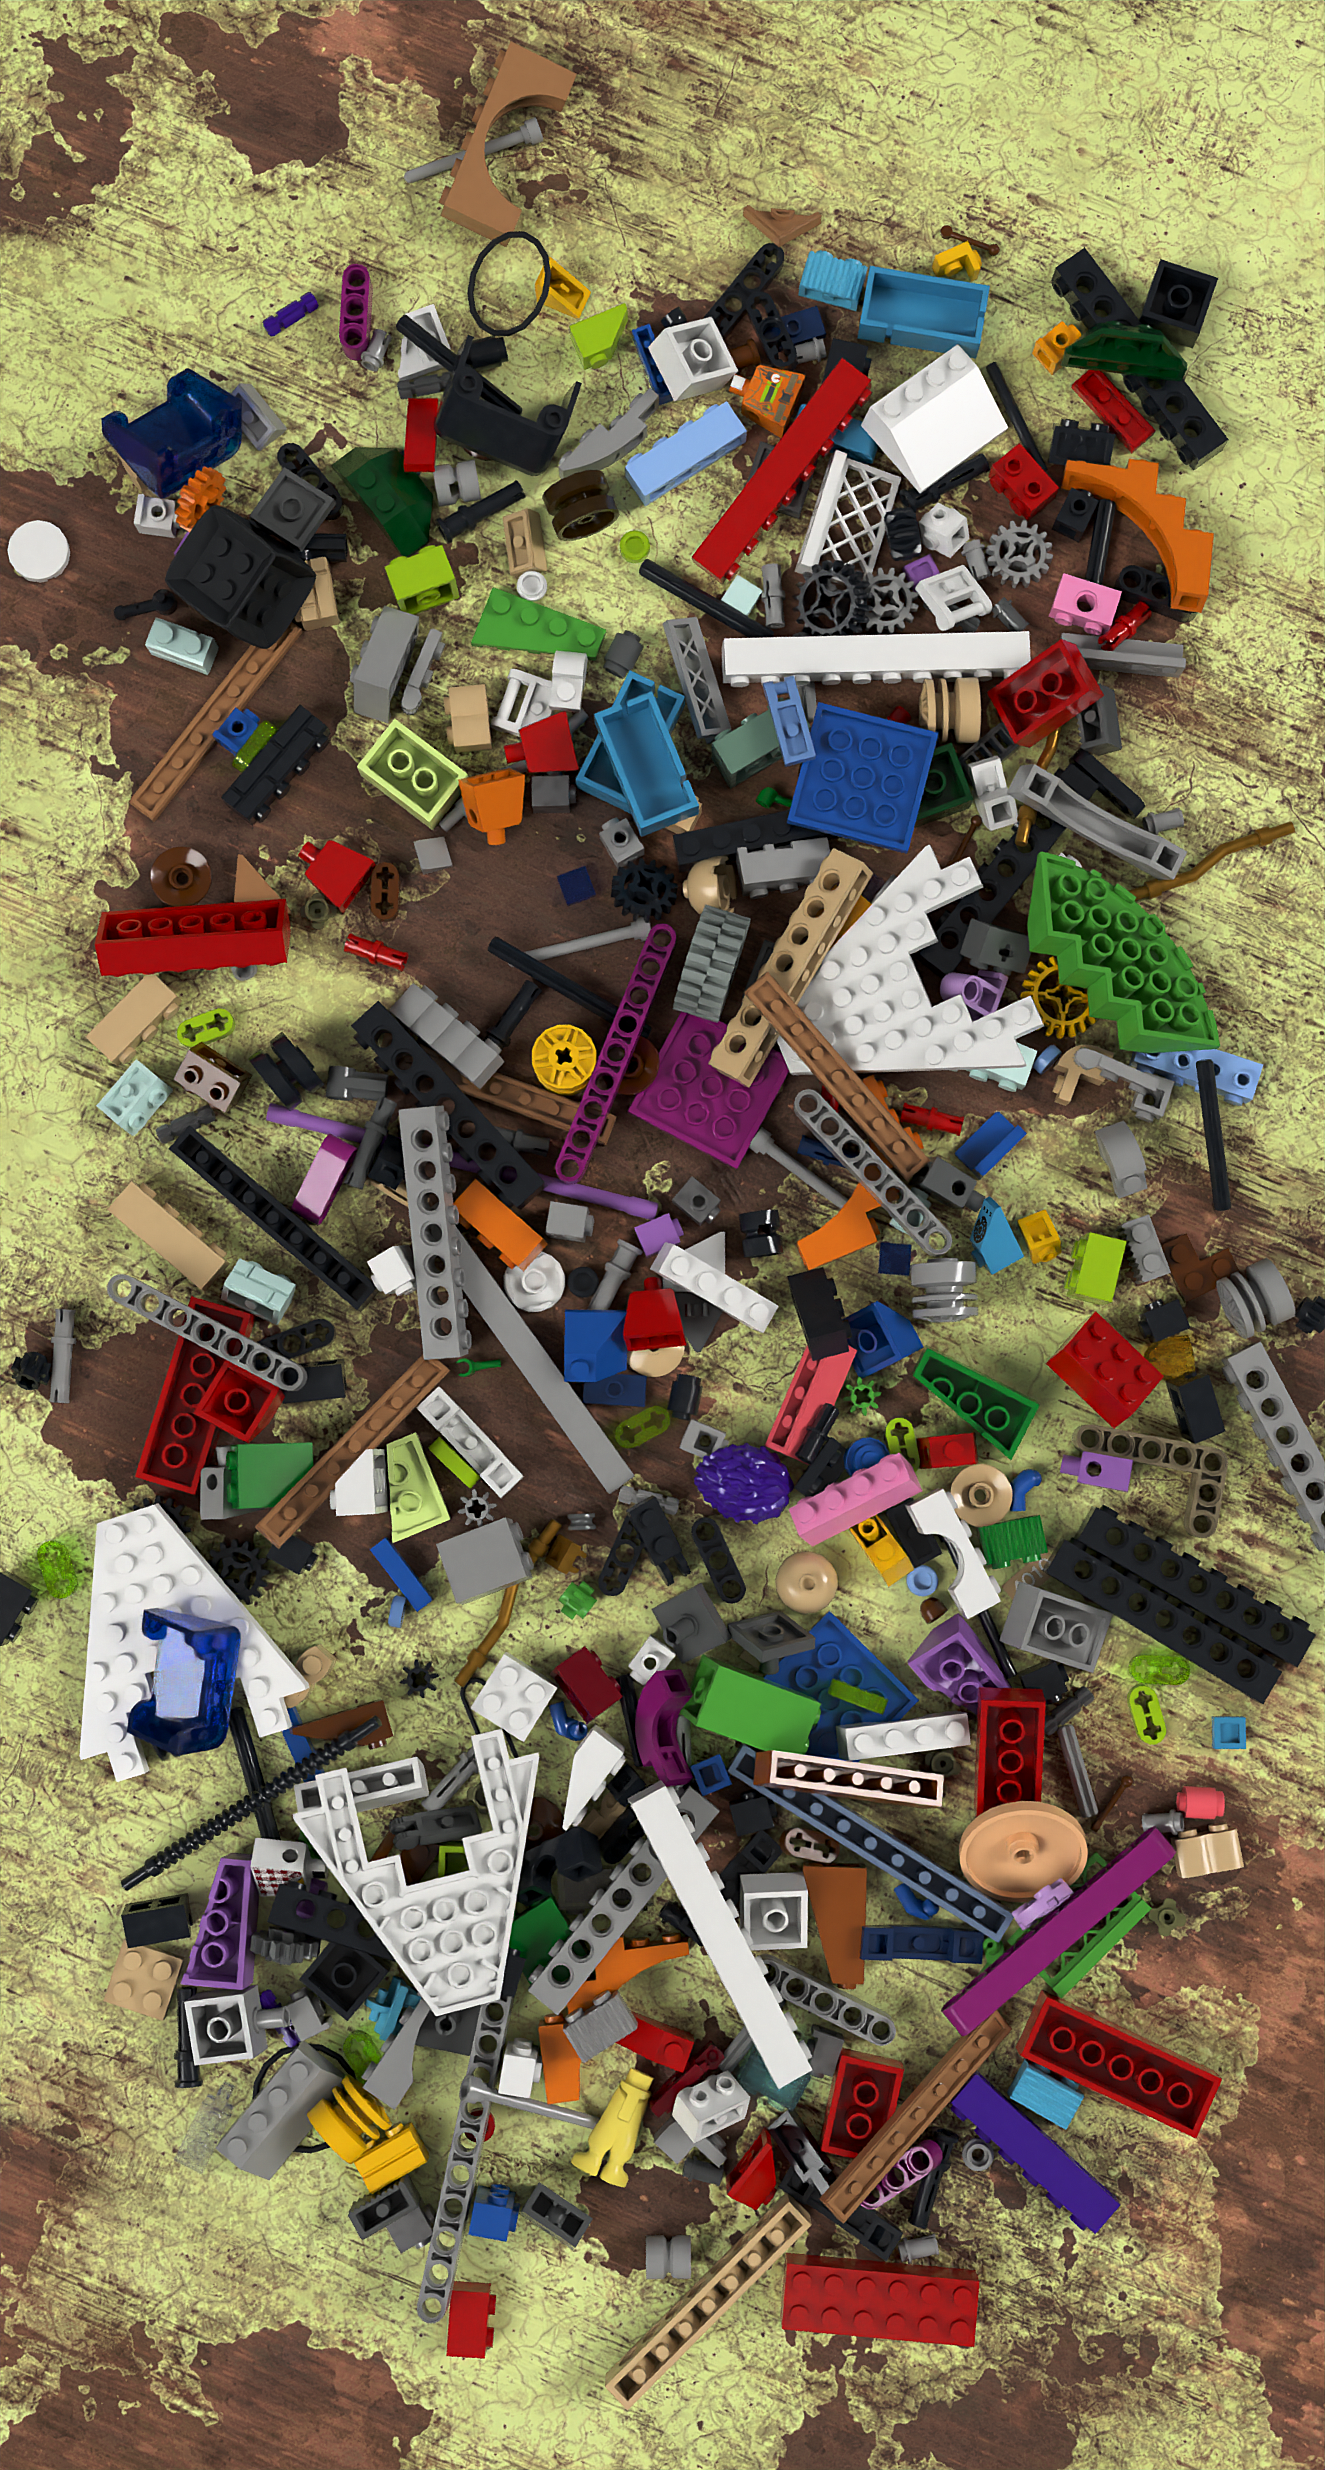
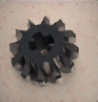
(902, 534)

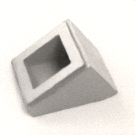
(432, 854)

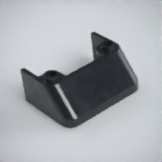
(494, 430)

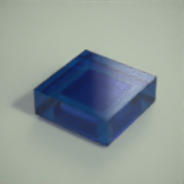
(576, 886)
(894, 1259)

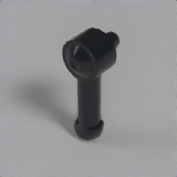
(162, 602)

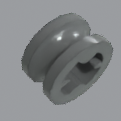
(581, 1521)

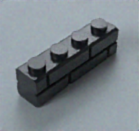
(276, 765)

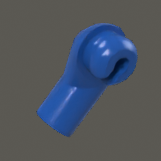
(1021, 1485)
(565, 1725)
(914, 1906)

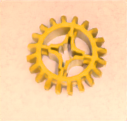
(1060, 1023)

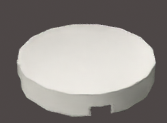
(38, 551)
(537, 1286)

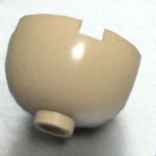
(711, 884)
(806, 1582)

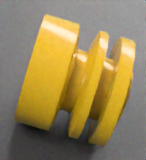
(569, 1077)
(345, 2122)

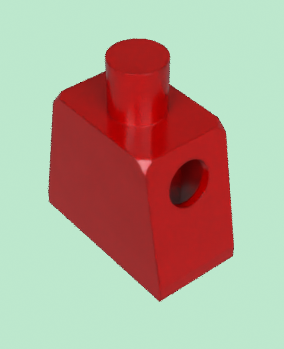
(544, 745)
(336, 872)
(653, 1318)
(947, 1450)

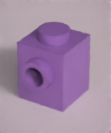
(656, 1232)

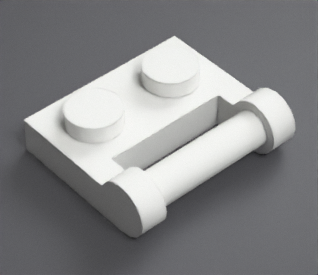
(949, 589)
(534, 706)

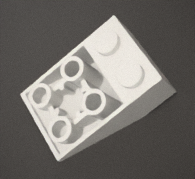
(592, 1762)

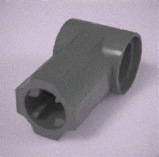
(347, 1083)

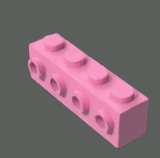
(855, 1499)

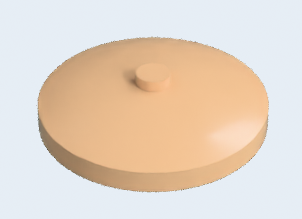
(1022, 1849)

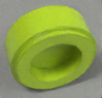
(634, 546)

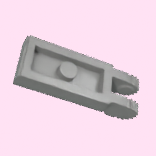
(421, 674)
(1113, 1070)

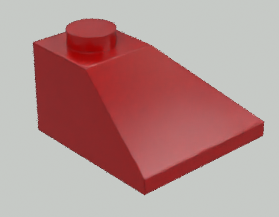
(239, 1402)
(754, 2175)

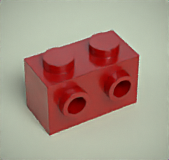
(1022, 482)

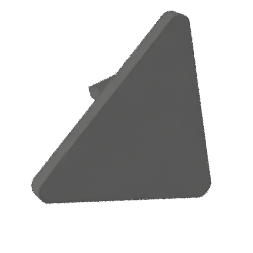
(697, 1318)

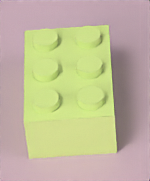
(412, 774)

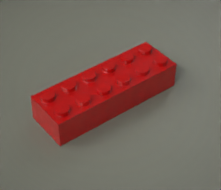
(193, 937)
(177, 1439)
(1118, 2063)
(879, 2299)

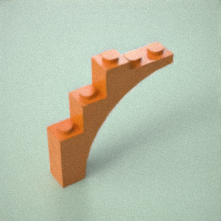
(1160, 516)
(851, 1228)
(617, 1967)

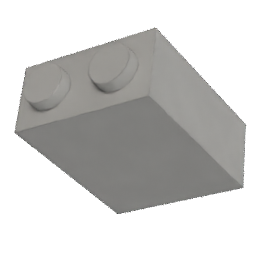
(485, 1560)

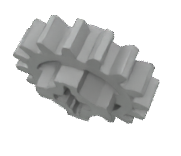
(1013, 543)
(895, 607)

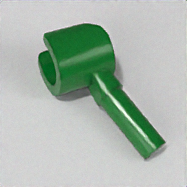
(768, 796)
(476, 1366)

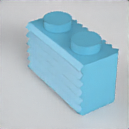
(833, 280)
(1046, 2093)

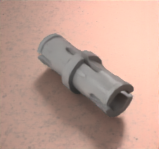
(773, 596)

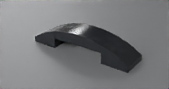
(752, 1858)
(867, 2225)

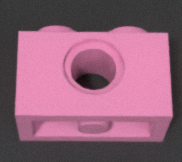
(1099, 597)

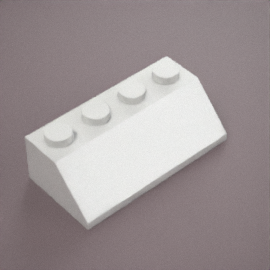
(363, 1486)

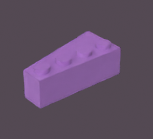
(224, 1939)

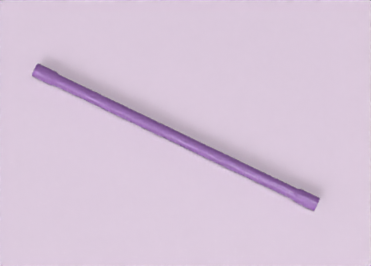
(631, 1205)

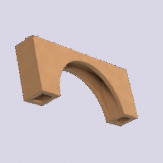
(521, 82)

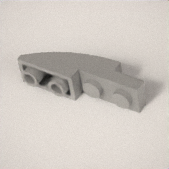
(603, 447)

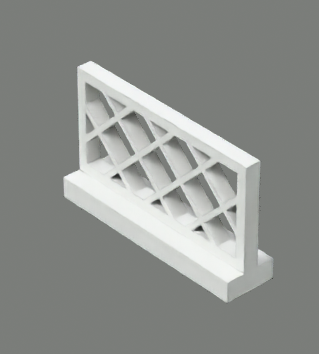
(827, 506)

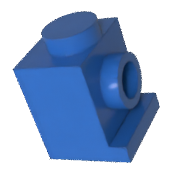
(234, 741)
(711, 1775)

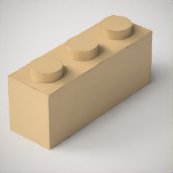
(134, 1019)

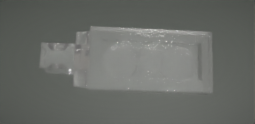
(206, 2129)

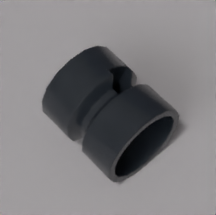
(764, 1244)

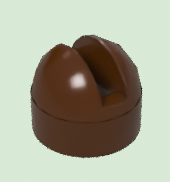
(932, 1609)

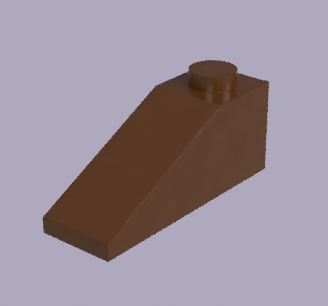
(334, 1724)

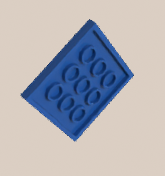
(863, 778)
(845, 1658)

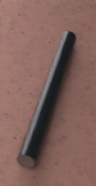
(1014, 413)

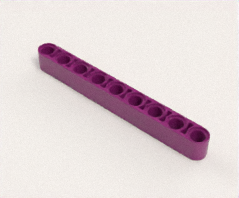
(616, 1038)
(1058, 1931)

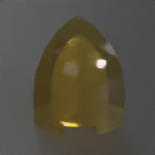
(1172, 1356)

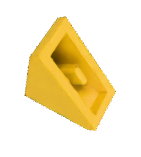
(565, 291)

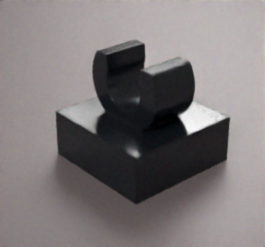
(625, 1784)

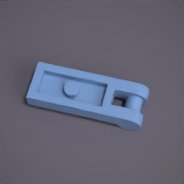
(789, 722)

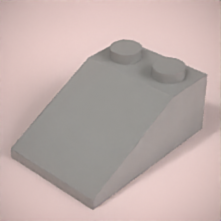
(1055, 1627)

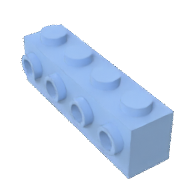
(685, 452)
(1234, 1075)

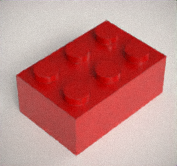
(1045, 693)
(1105, 1370)
(859, 2101)

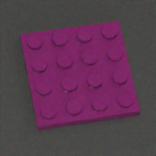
(698, 1101)

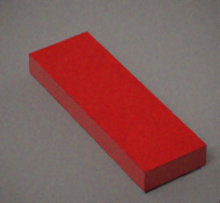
(1113, 409)
(420, 435)

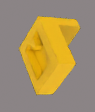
(953, 260)
(1040, 1236)

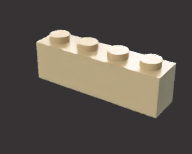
(168, 1235)

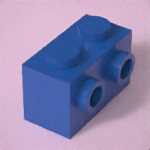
(494, 2212)

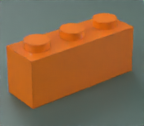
(498, 1226)

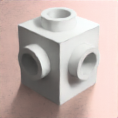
(944, 530)

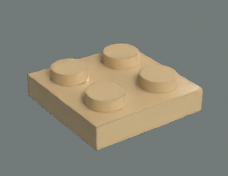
(144, 1980)

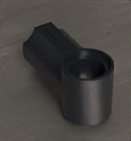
(326, 545)

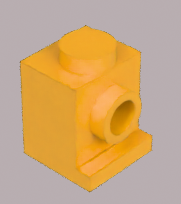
(1049, 351)

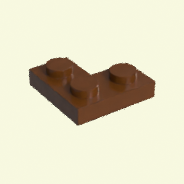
(1192, 1275)

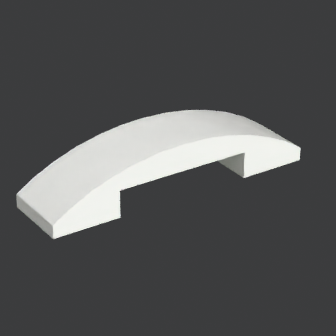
(470, 1441)

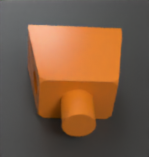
(493, 802)

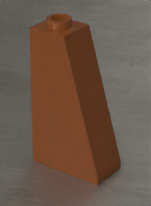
(839, 1910)

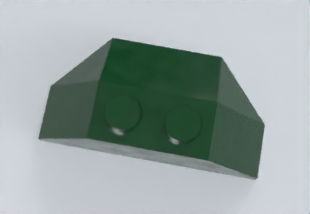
(1126, 351)
(391, 497)

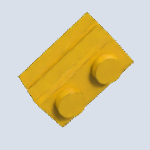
(391, 2156)

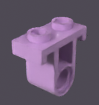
(979, 994)

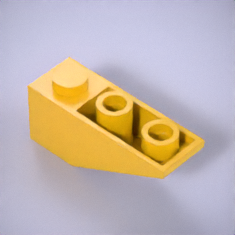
(882, 1549)

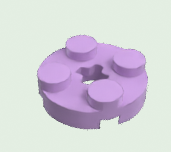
(1044, 1903)

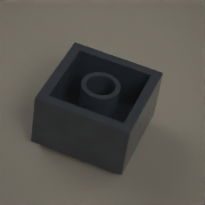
(1178, 302)
(344, 1977)

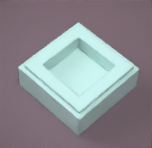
(742, 595)

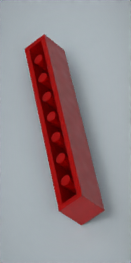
(782, 471)

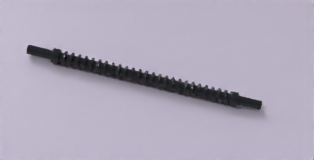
(346, 1741)

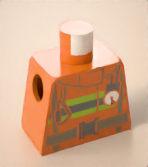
(769, 397)

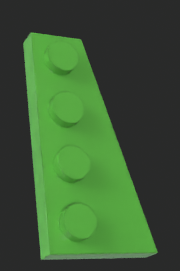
(527, 626)

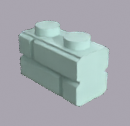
(181, 646)
(258, 1291)

